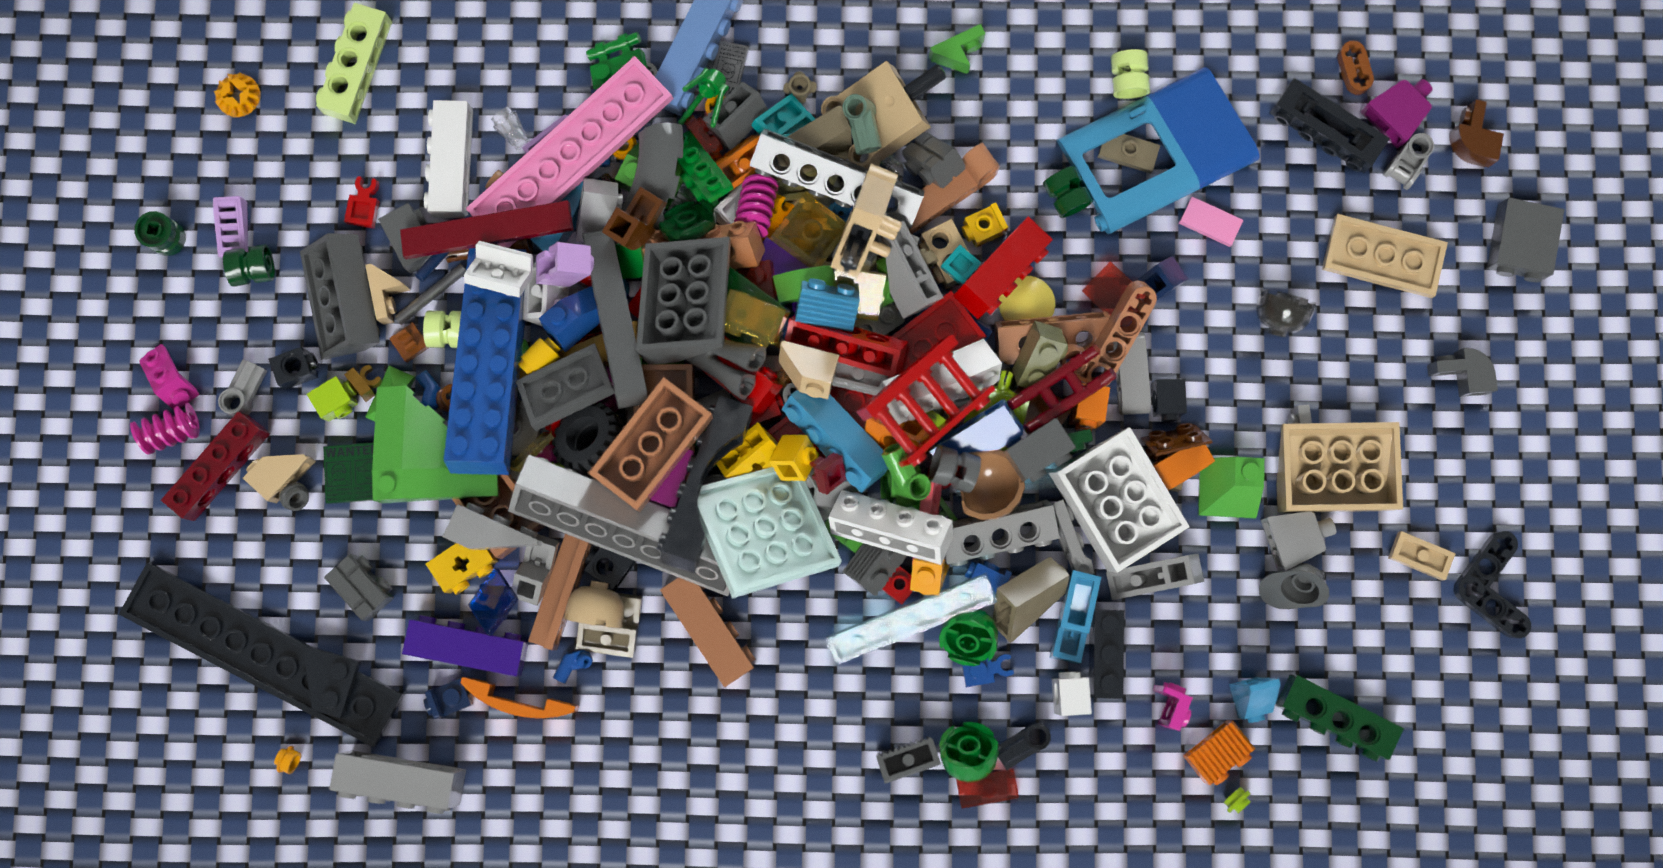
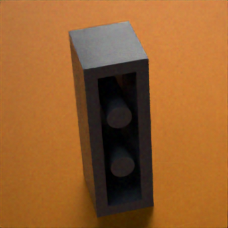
(1106, 654)

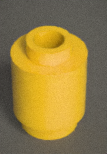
(539, 355)

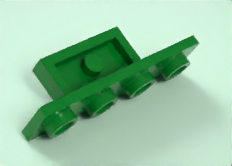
(701, 172)

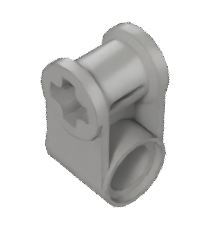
(1406, 163)

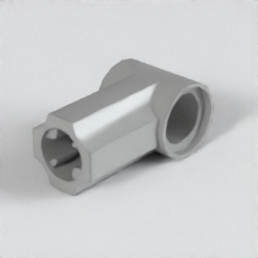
(243, 386)

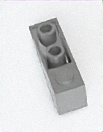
(480, 532)

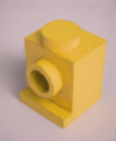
(980, 236)

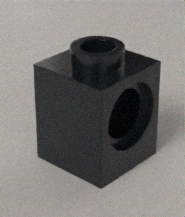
(282, 365)
(1169, 399)

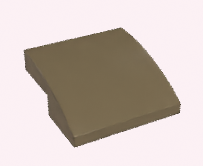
(613, 640)

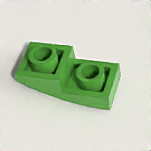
(789, 283)

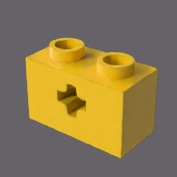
(751, 455)
(446, 565)

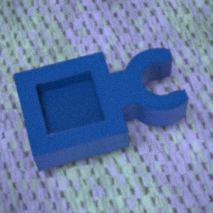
(985, 671)

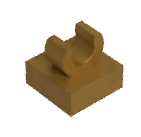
(360, 382)

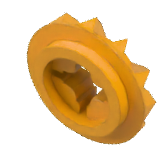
(248, 98)

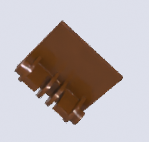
(1183, 437)

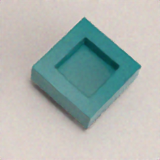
(960, 265)

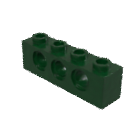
(1383, 733)

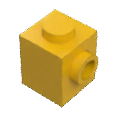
(793, 457)

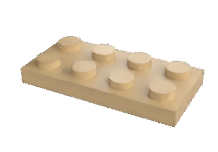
(1384, 256)

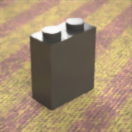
(1525, 239)

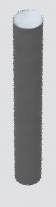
(430, 294)

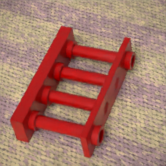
(899, 390)

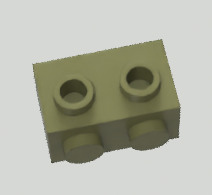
(1039, 354)

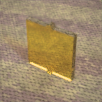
(870, 291)
(533, 450)

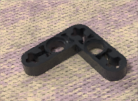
(1482, 584)

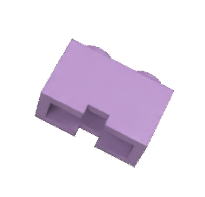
(564, 264)

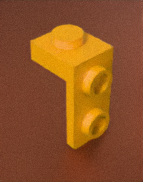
(928, 576)

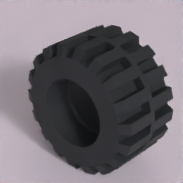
(579, 430)

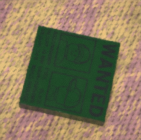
(348, 473)

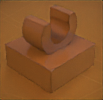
(409, 342)

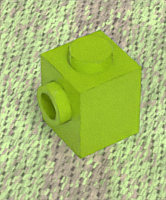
(333, 399)

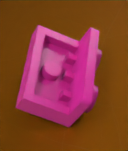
(1176, 707)

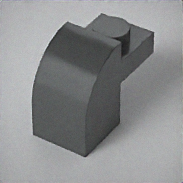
(1473, 370)

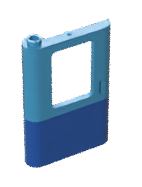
(1195, 128)

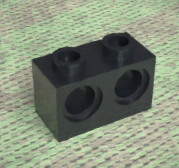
(621, 567)

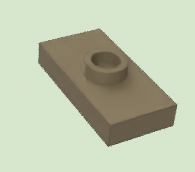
(1130, 152)

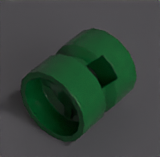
(1068, 193)
(159, 233)
(244, 266)

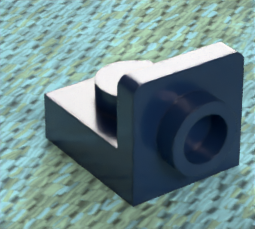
(447, 699)

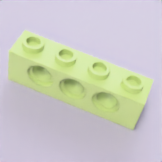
(348, 104)

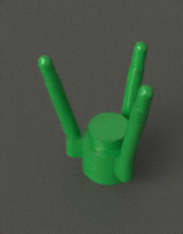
(710, 85)

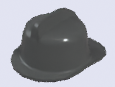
(1295, 588)

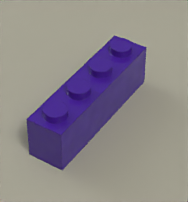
(465, 647)

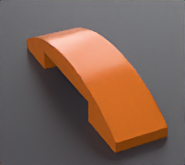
(1183, 465)
(484, 692)

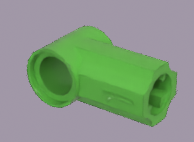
(905, 475)

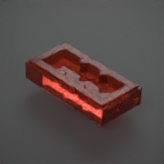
(994, 788)

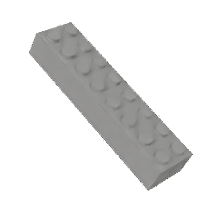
(598, 516)

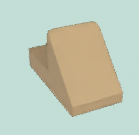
(381, 287)

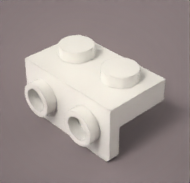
(500, 269)

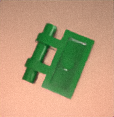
(609, 66)

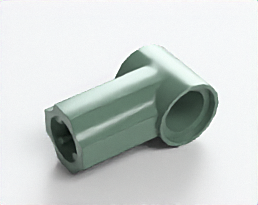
(863, 126)

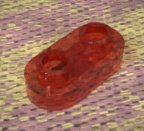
(699, 130)

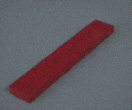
(489, 228)

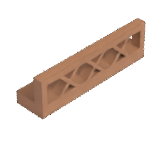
(563, 581)

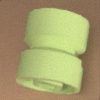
(1130, 74)
(437, 330)

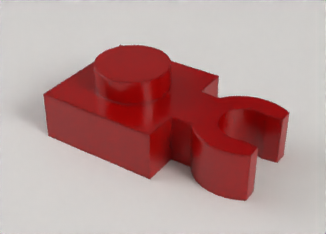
(363, 209)

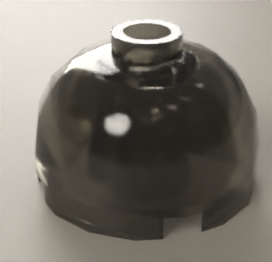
(1283, 312)

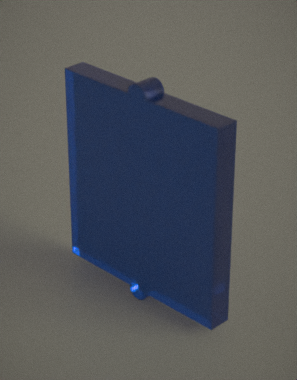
(493, 602)

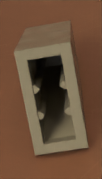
(827, 133)
(1028, 597)

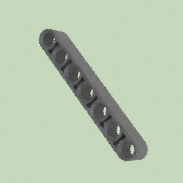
(615, 321)

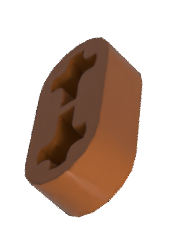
(1361, 65)

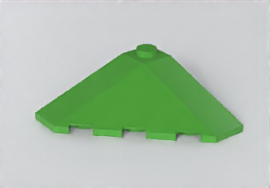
(411, 454)

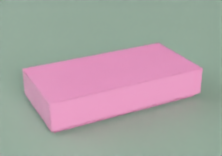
(1210, 221)

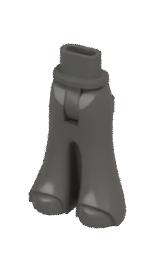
(743, 354)

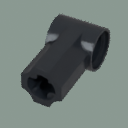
(1020, 747)

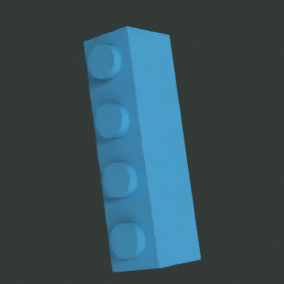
(837, 432)

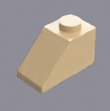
(809, 368)
(273, 473)

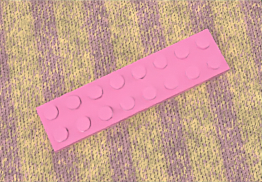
(578, 143)

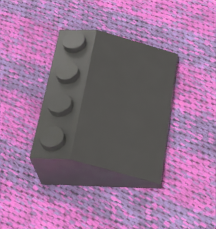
(683, 299)

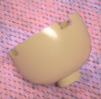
(595, 606)

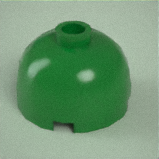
(969, 637)
(969, 751)

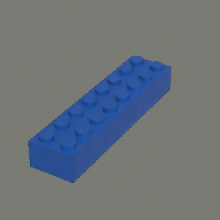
(485, 381)

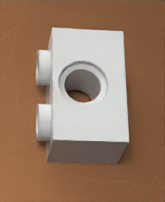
(1071, 694)

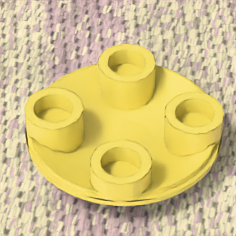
(1028, 300)

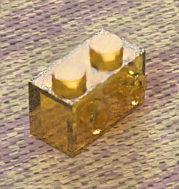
(754, 318)

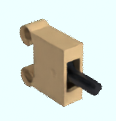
(897, 112)
(866, 221)

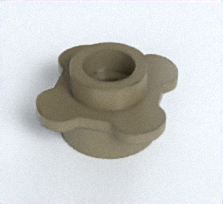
(800, 79)

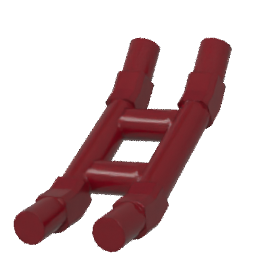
(1065, 371)

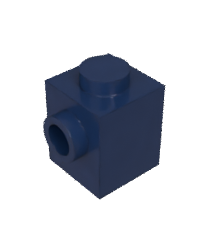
(1164, 277)

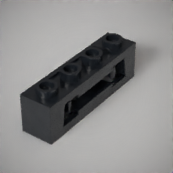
(1358, 153)

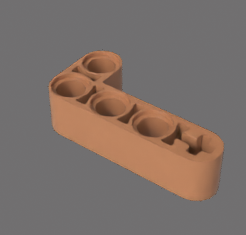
(979, 171)
(1113, 332)

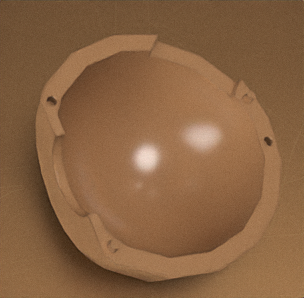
(996, 489)

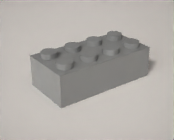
(397, 780)

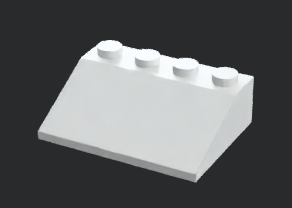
(1119, 500)

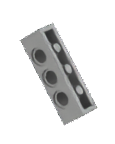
(1042, 533)

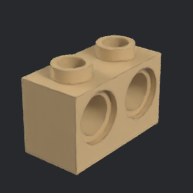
(953, 238)

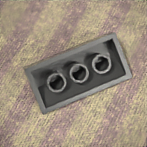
(339, 295)

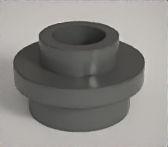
(296, 502)

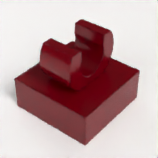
(828, 472)

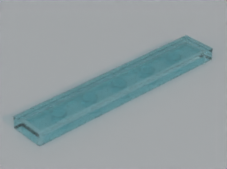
(911, 619)

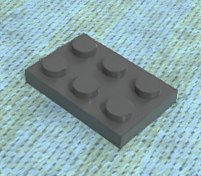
(565, 387)

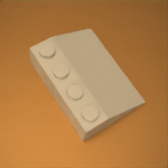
(1339, 467)

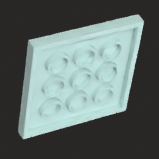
(764, 531)

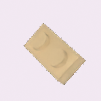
(1421, 555)

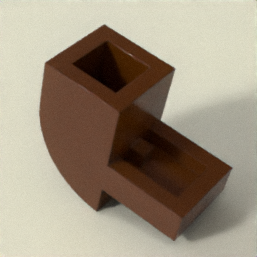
(1472, 142)
(635, 225)

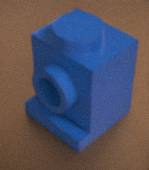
(992, 570)

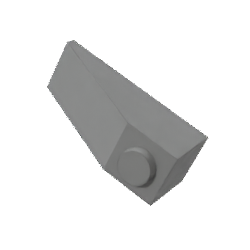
(909, 276)
(1155, 576)

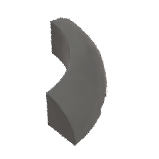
(657, 163)

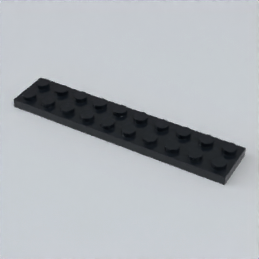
(250, 649)

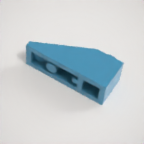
(1255, 697)

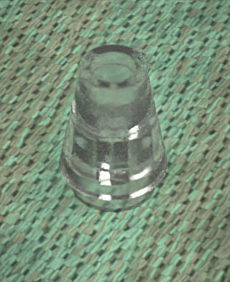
(510, 127)

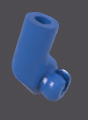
(430, 389)

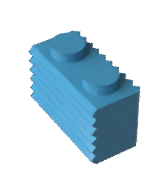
(827, 305)

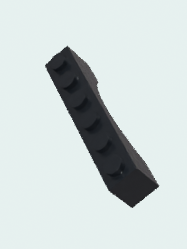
(685, 536)

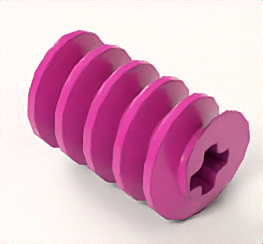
(757, 201)
(166, 431)

